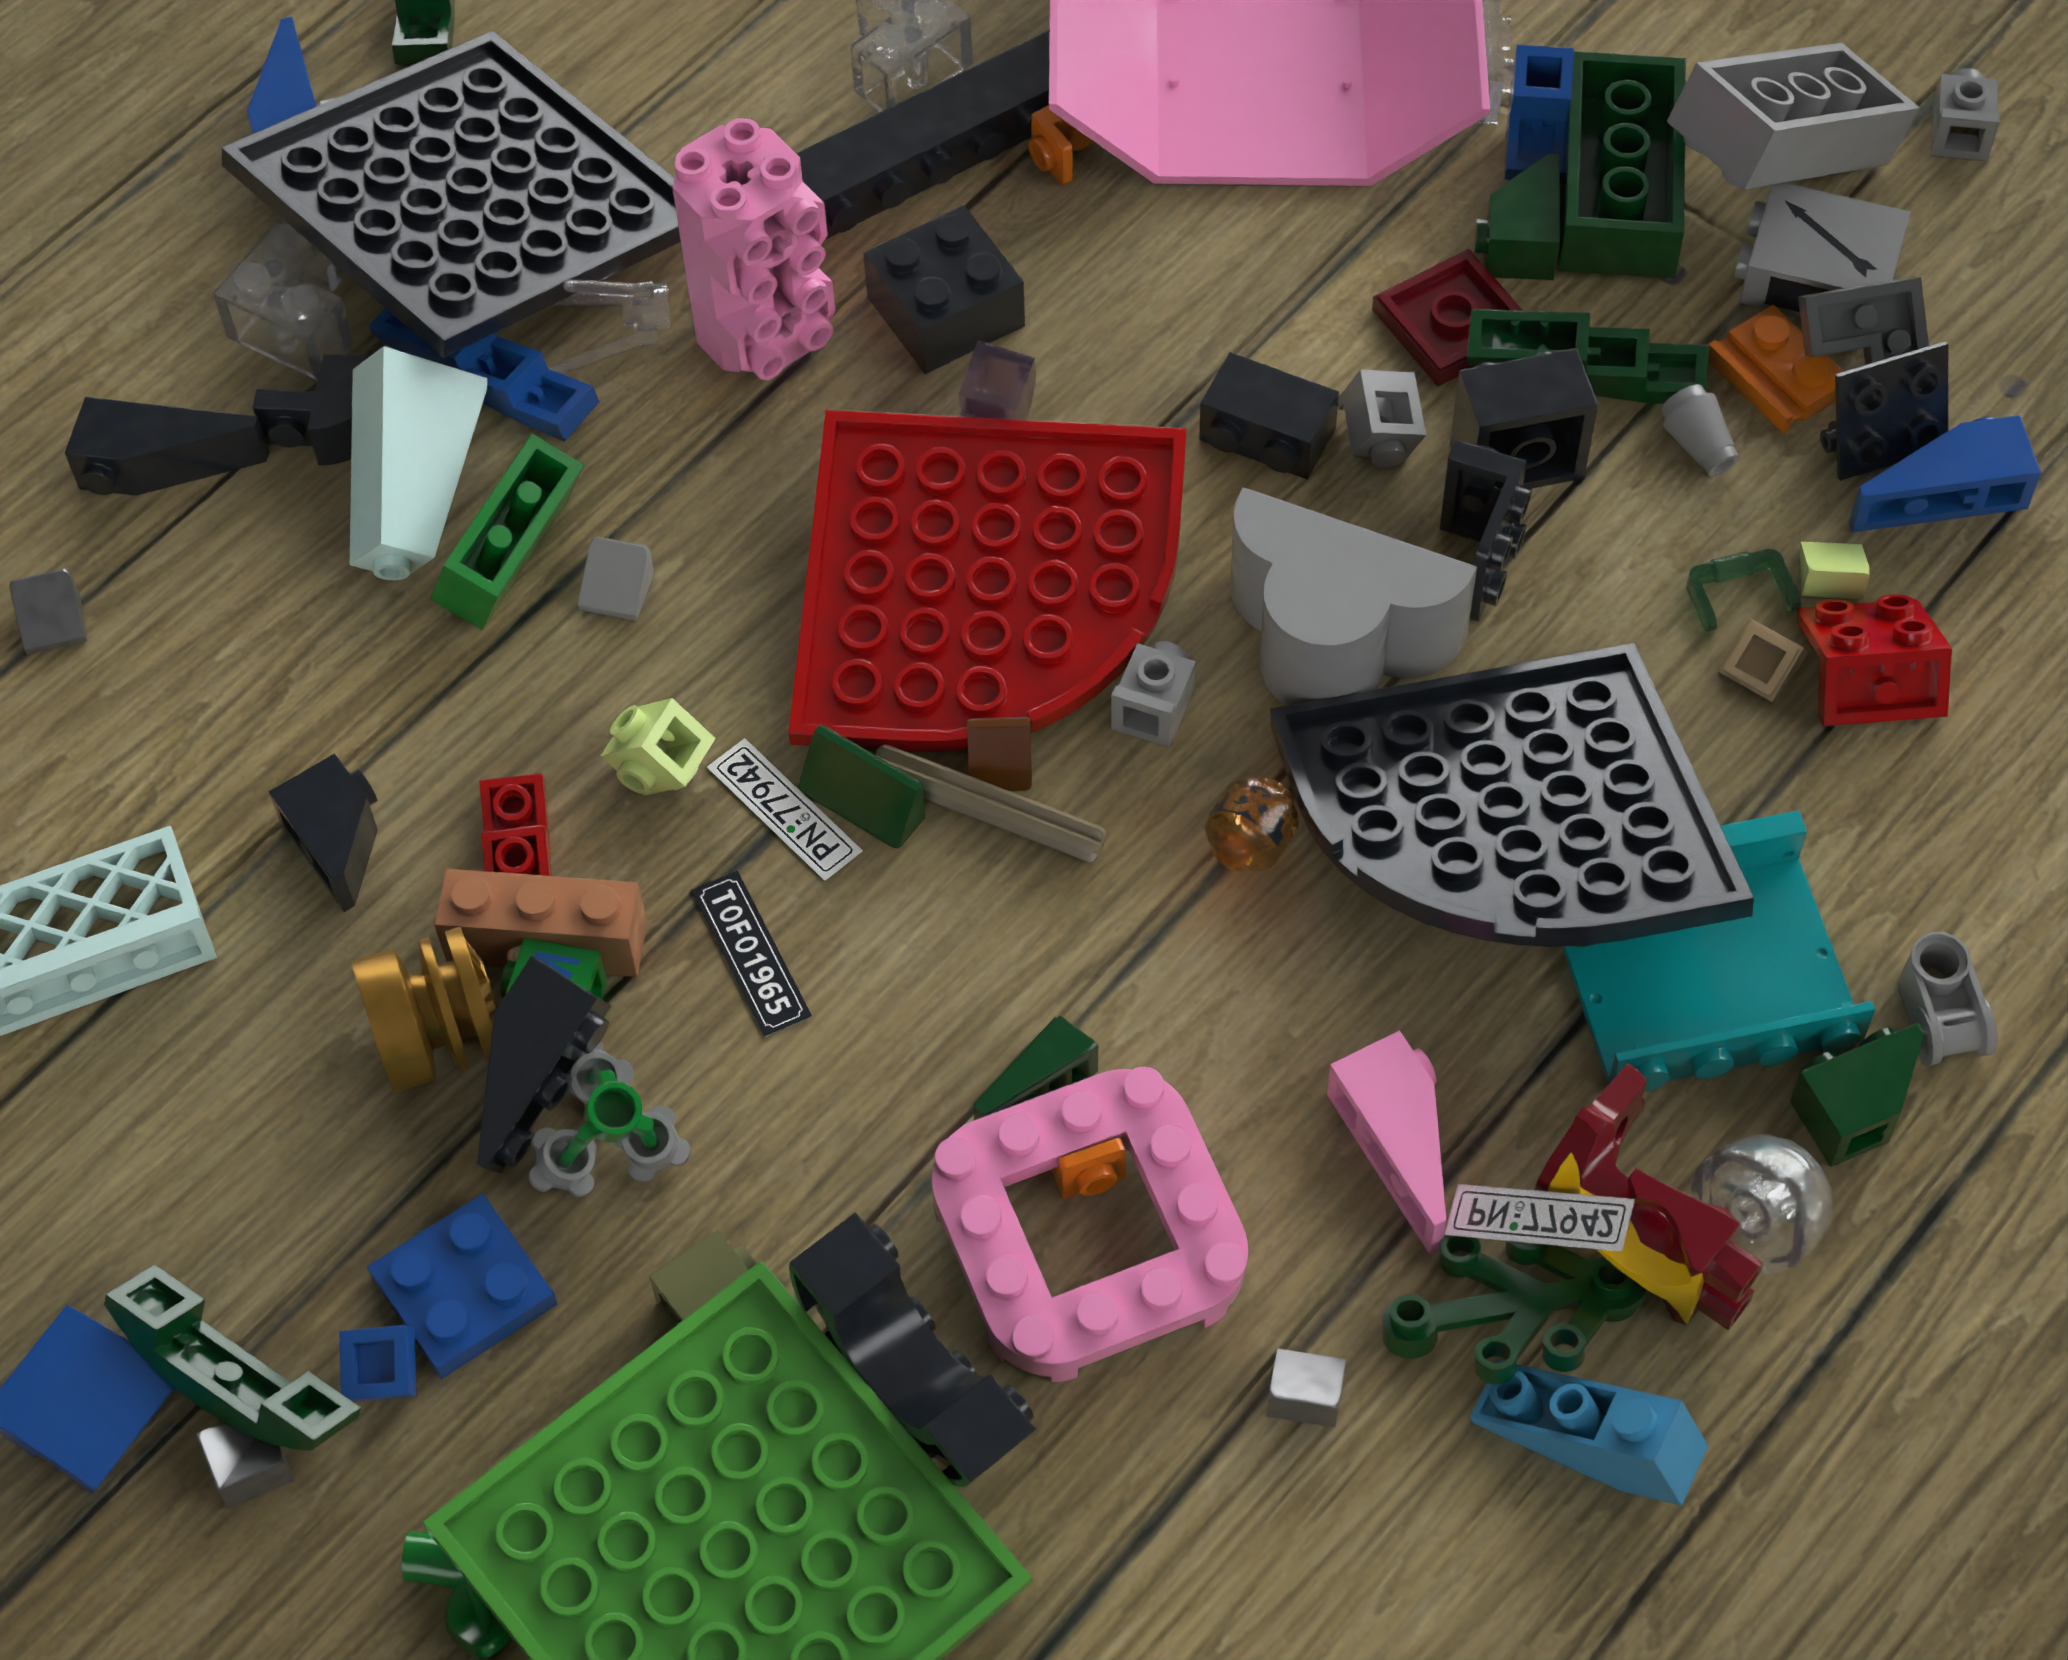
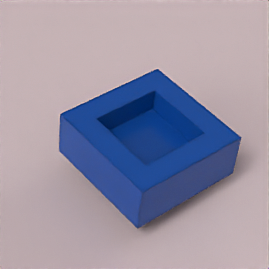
(378, 1363)

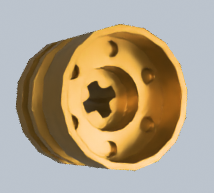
(425, 1008)

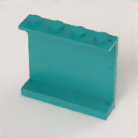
(1725, 988)

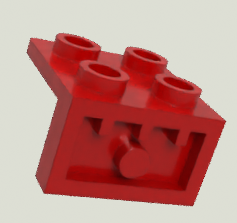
(1878, 660)

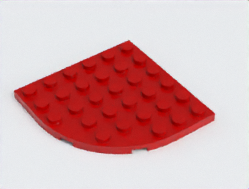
(978, 571)

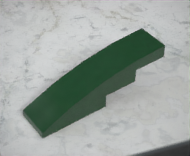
(1615, 359)

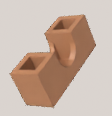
(578, 912)

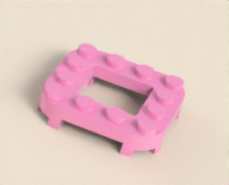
(1122, 1309)

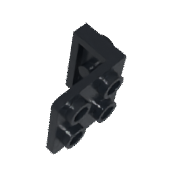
(1486, 504)

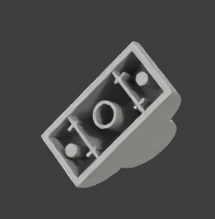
(1342, 601)

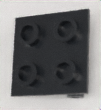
(1888, 410)

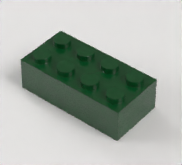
(1623, 167)

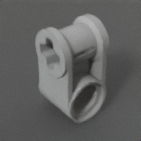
(1947, 1009)

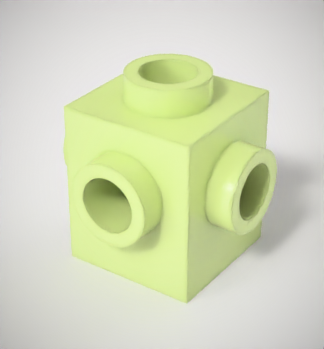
(656, 747)

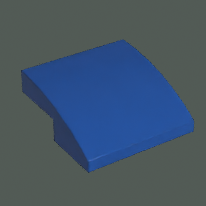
(80, 1398)

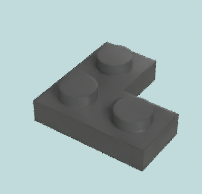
(1878, 317)

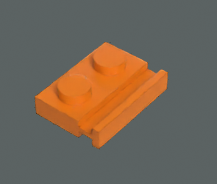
(1770, 368)

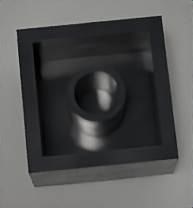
(944, 289)
(1531, 411)

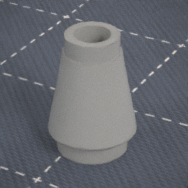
(1700, 429)

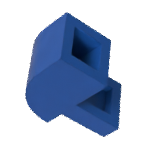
(1538, 106)

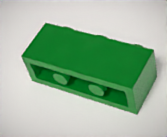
(506, 531)

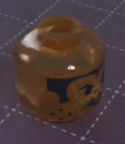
(1252, 824)

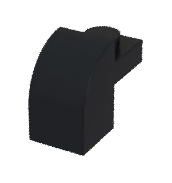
(313, 417)

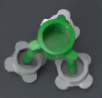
(610, 1115)

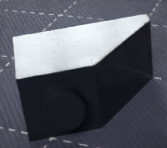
(330, 824)

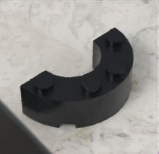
(892, 1345)

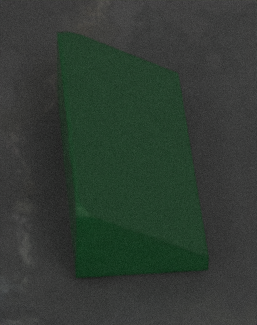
(862, 788)

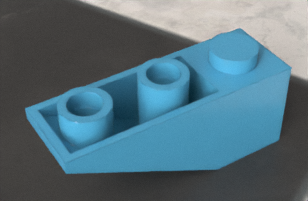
(1598, 1429)

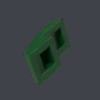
(422, 29)

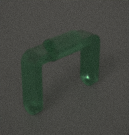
(1735, 567)

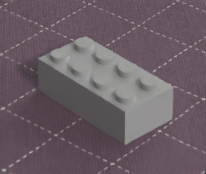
(1791, 115)

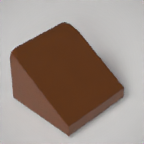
(1000, 752)

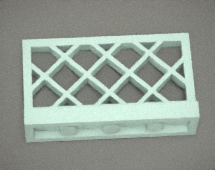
(108, 962)

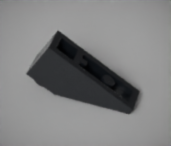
(155, 447)

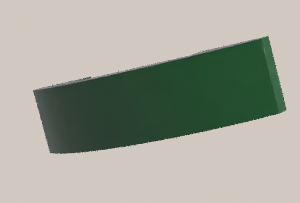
(217, 1374)

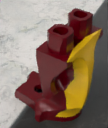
(1672, 1239)

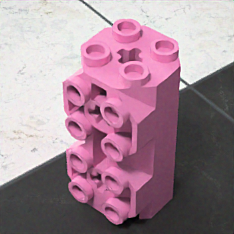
(752, 249)

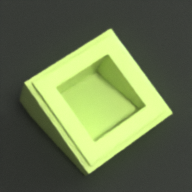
(1833, 570)

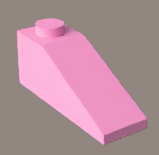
(1392, 1112)

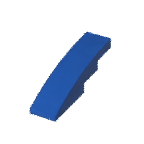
(515, 375)

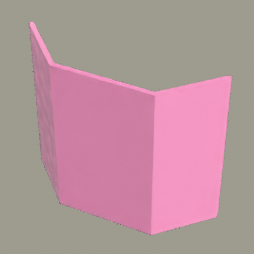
(1268, 85)

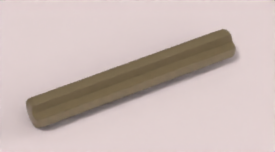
(999, 806)

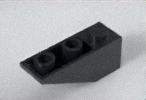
(533, 1045)

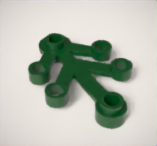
(1521, 1300)

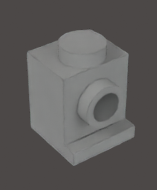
(1964, 101)
(1383, 416)
(1153, 693)

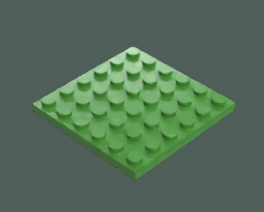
(729, 1508)

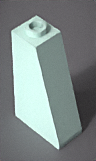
(406, 457)

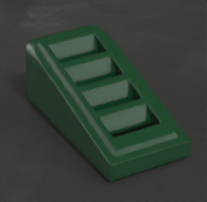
(1051, 1061)

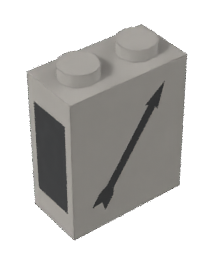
(1816, 245)

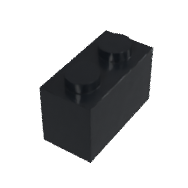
(1268, 415)

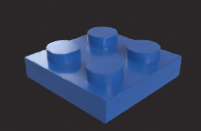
(462, 1285)

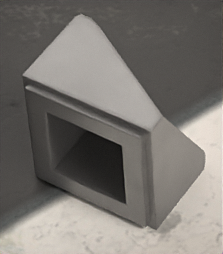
(243, 1464)

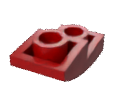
(515, 825)

